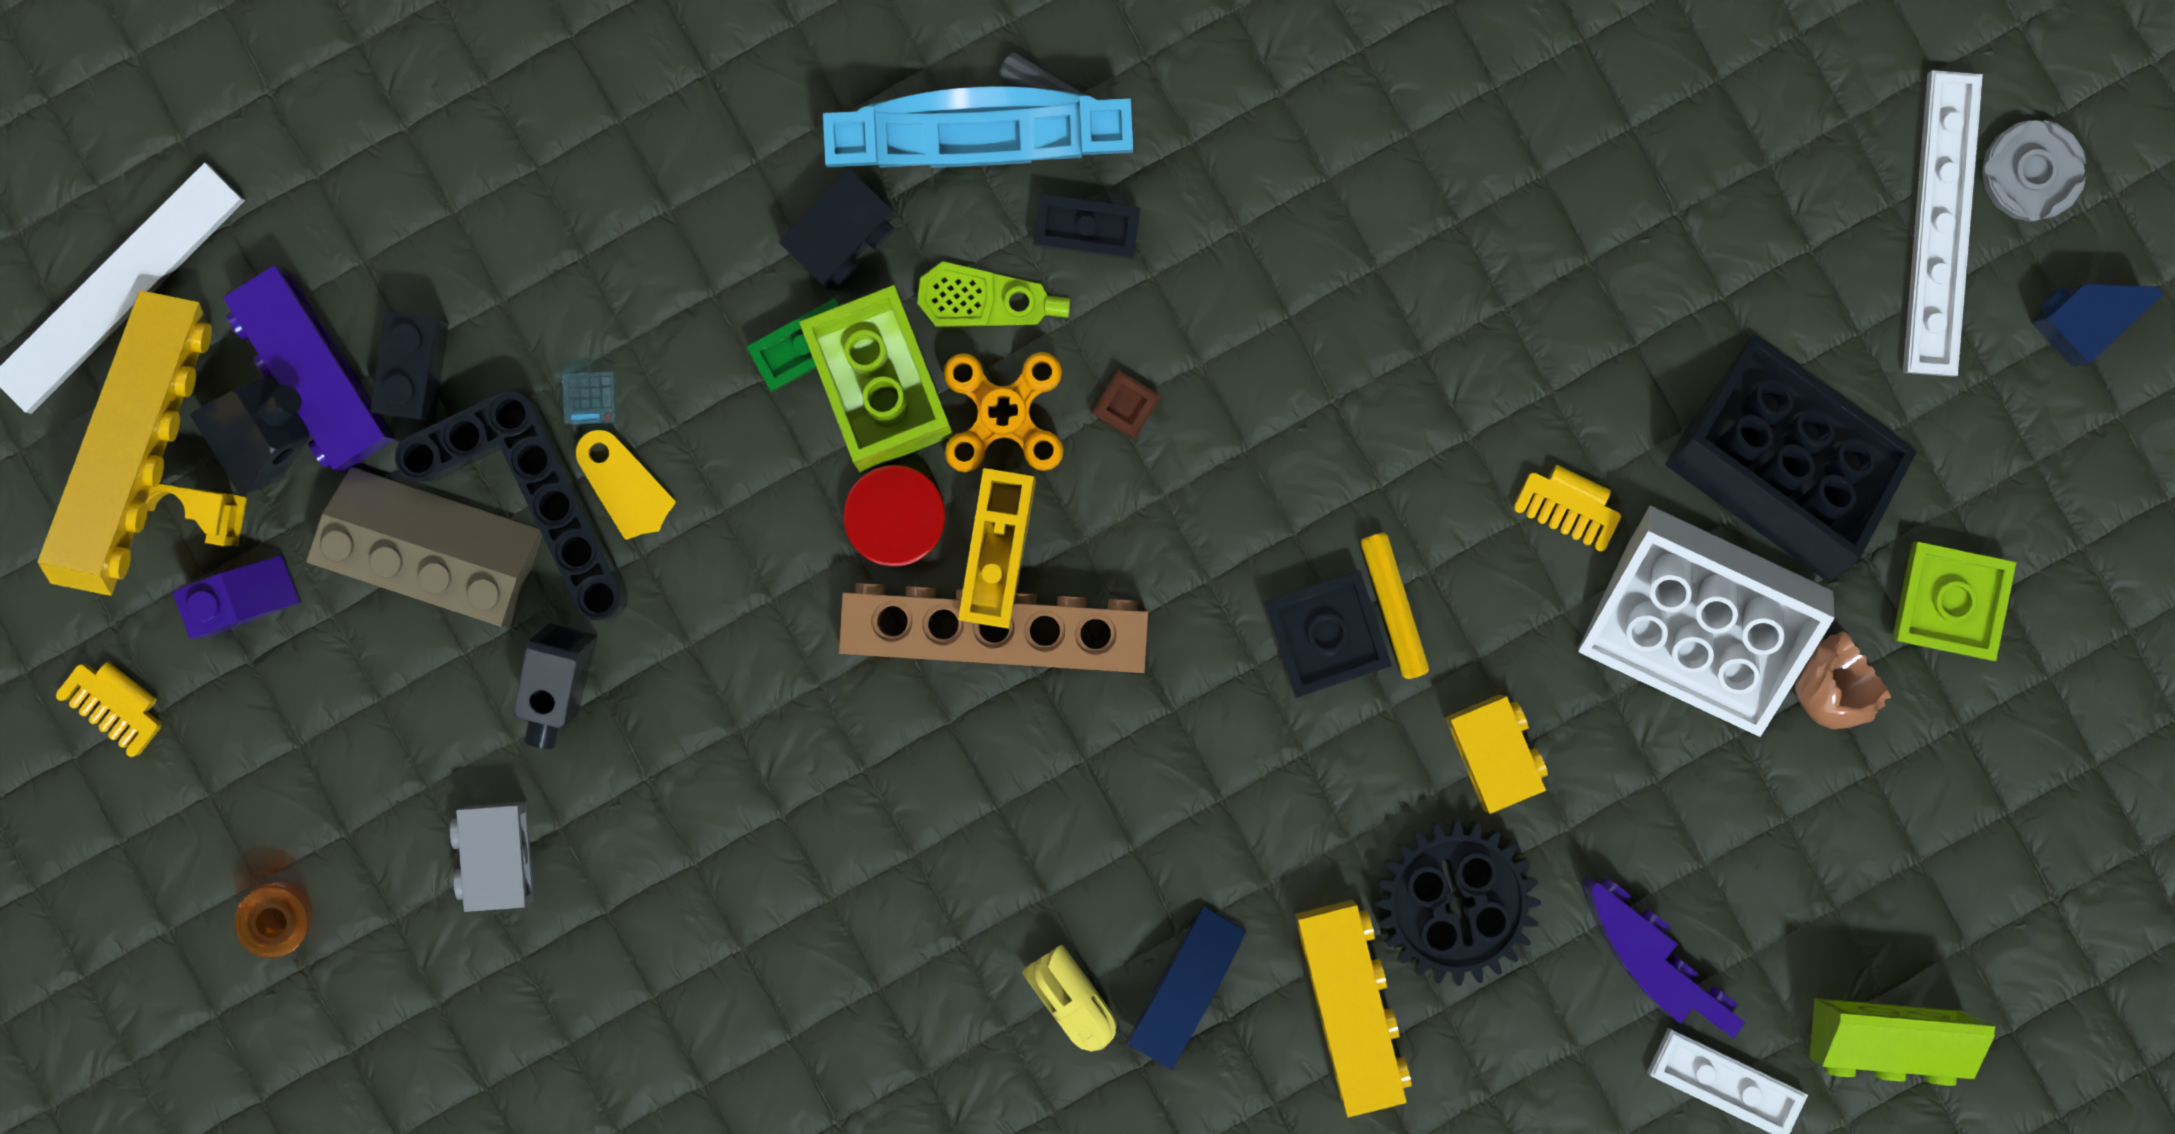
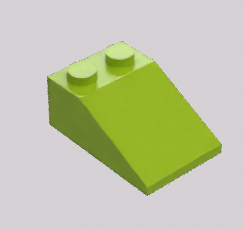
(876, 379)

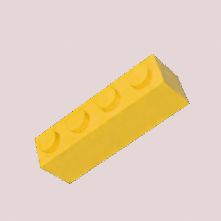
(1351, 1007)

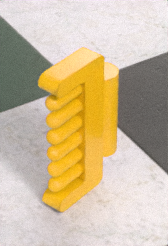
(1570, 493)
(118, 694)

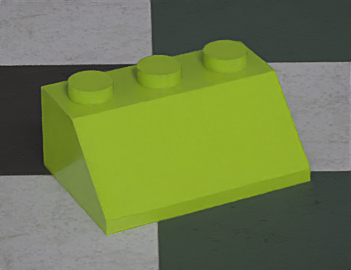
(1898, 1041)

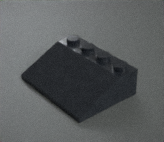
(1792, 459)

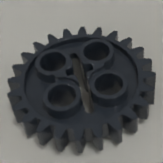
(1500, 888)

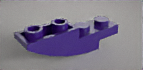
(1642, 949)

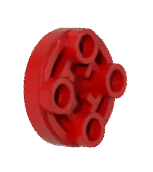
(894, 515)

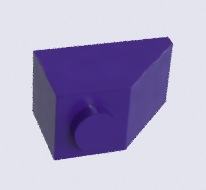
(236, 597)

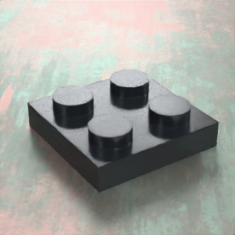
(1327, 634)

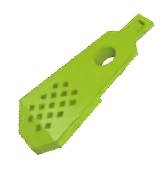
(993, 299)

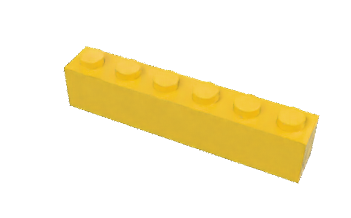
(125, 444)

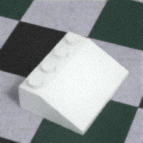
(1707, 621)

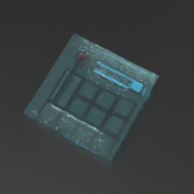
(589, 398)

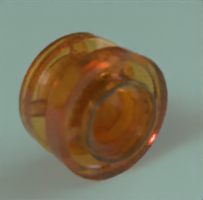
(260, 939)

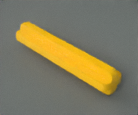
(1394, 605)

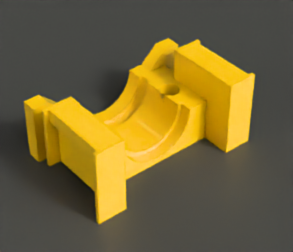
(216, 513)

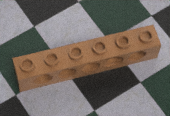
(864, 635)

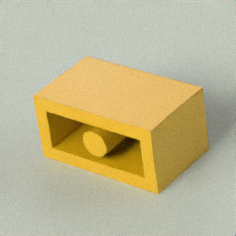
(1497, 753)

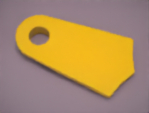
(624, 486)

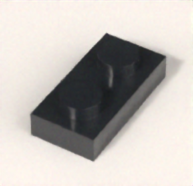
(1086, 226)

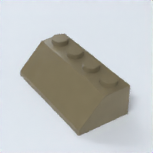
(426, 547)

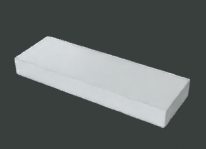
(1726, 1083)

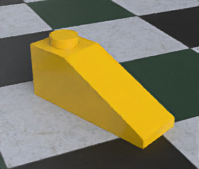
(997, 547)

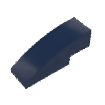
(1186, 988)

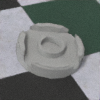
(2034, 170)

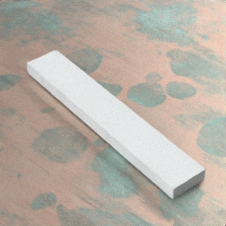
(1942, 223)
(112, 289)

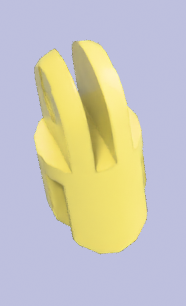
(1072, 999)

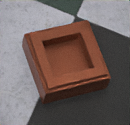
(1126, 404)

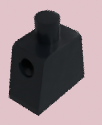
(254, 432)
(556, 664)

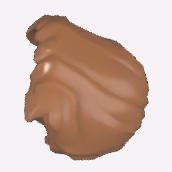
(1839, 685)

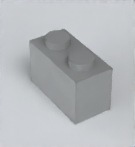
(493, 856)

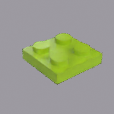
(1954, 601)

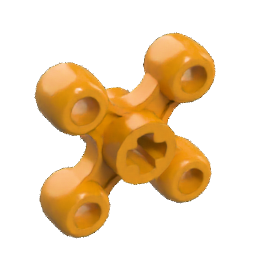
(987, 397)

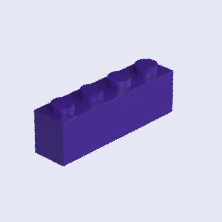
(304, 356)

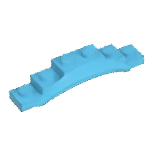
(978, 128)

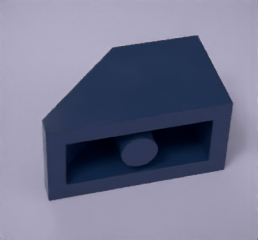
(2091, 317)

